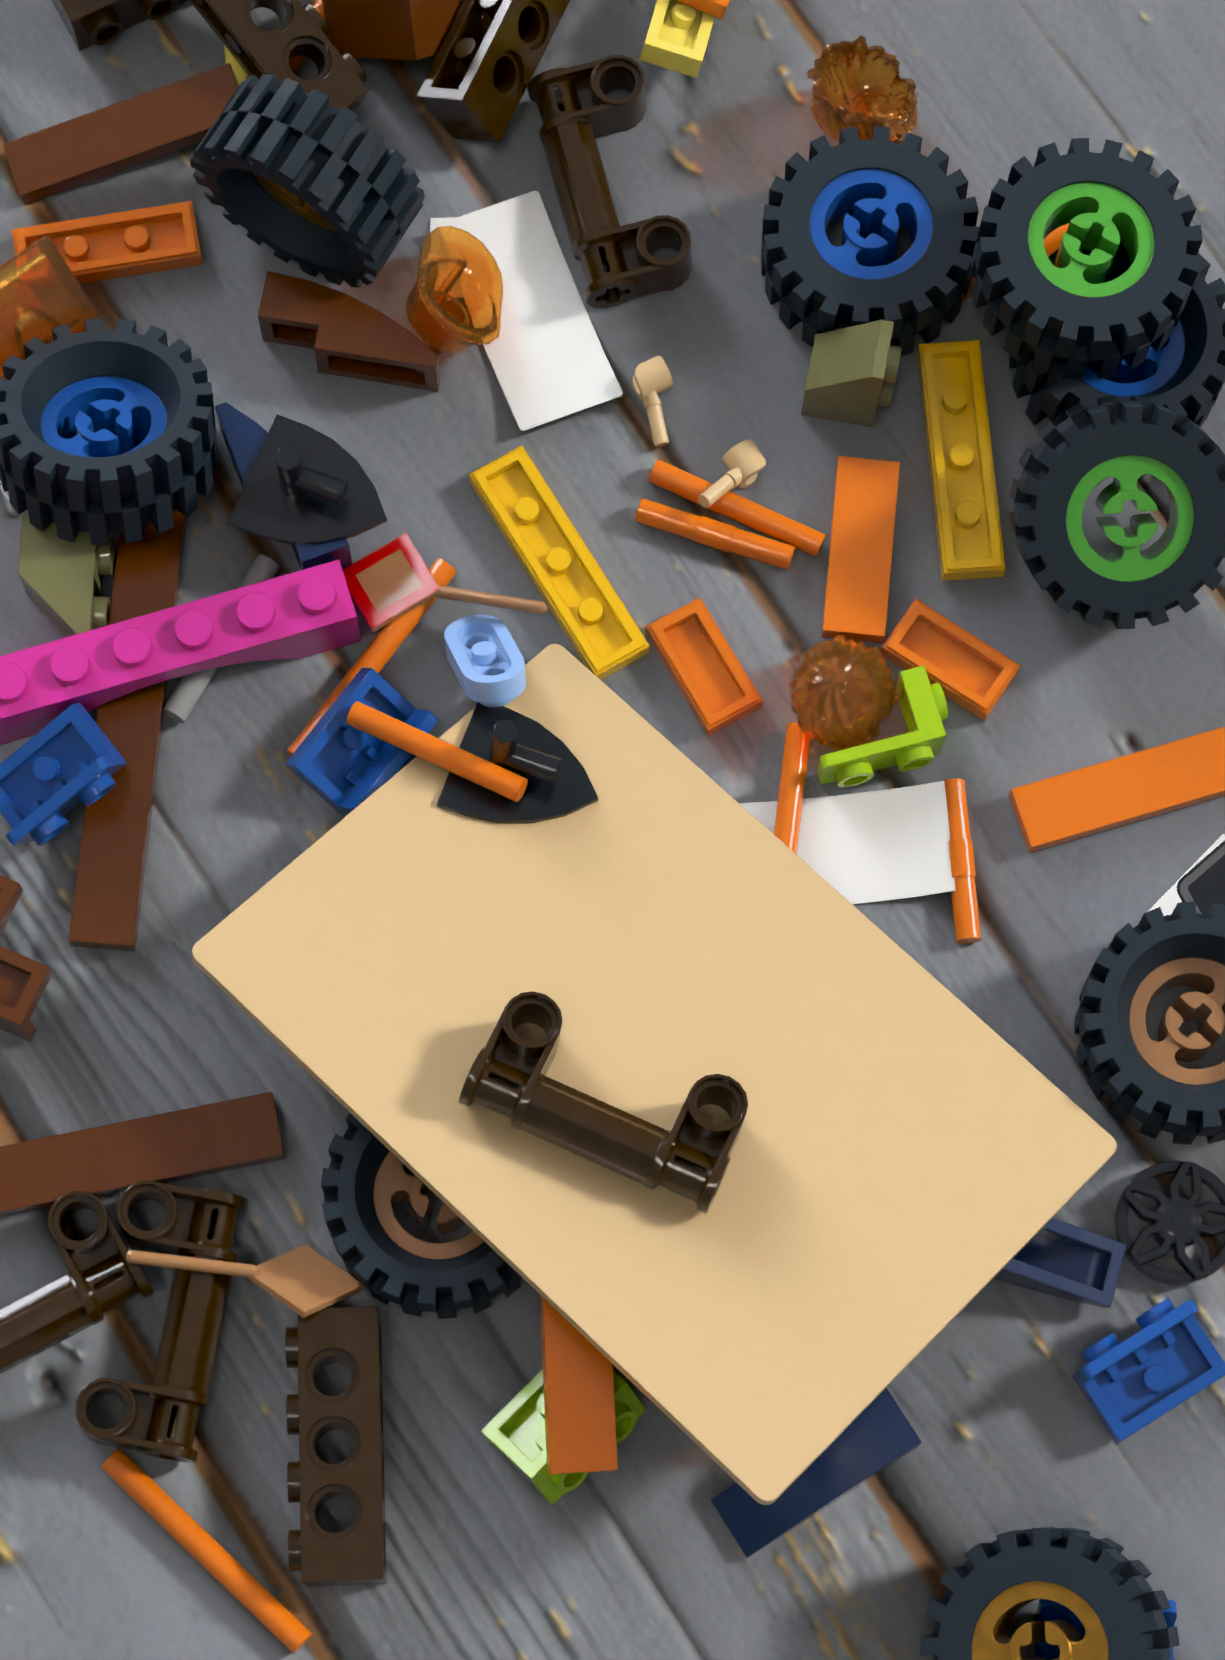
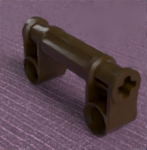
(584, 187)
(514, 1083)
(80, 1295)
(190, 1324)

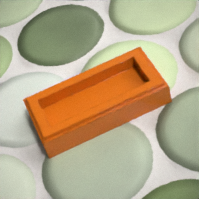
(957, 660)
(703, 667)

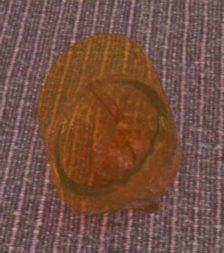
(455, 292)

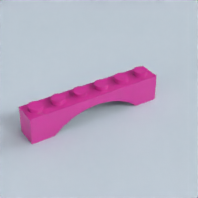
(258, 622)

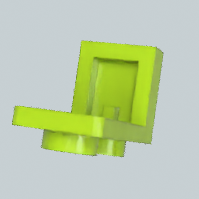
(922, 710)

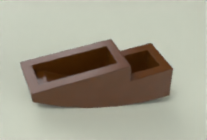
(345, 334)

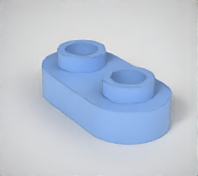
(485, 660)

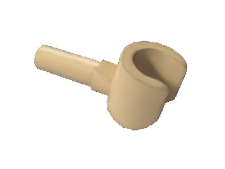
(649, 380)
(743, 464)

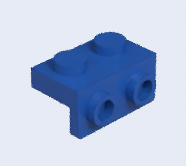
(348, 763)
(54, 773)
(1150, 1371)

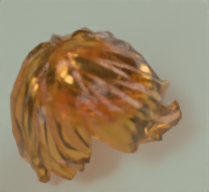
(862, 91)
(841, 692)

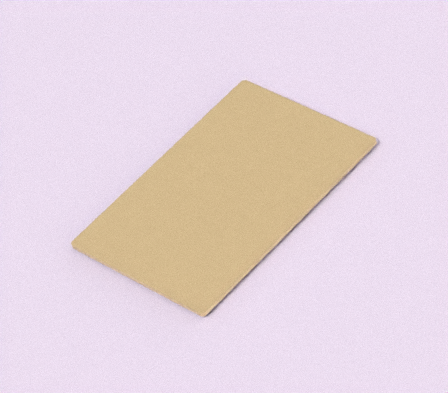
(884, 1126)

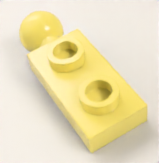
(677, 37)

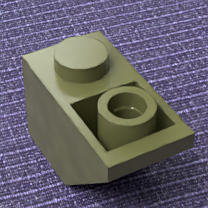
(852, 373)
(66, 576)

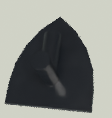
(305, 490)
(525, 747)

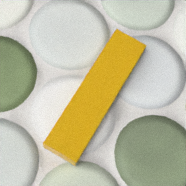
(960, 460)
(559, 563)

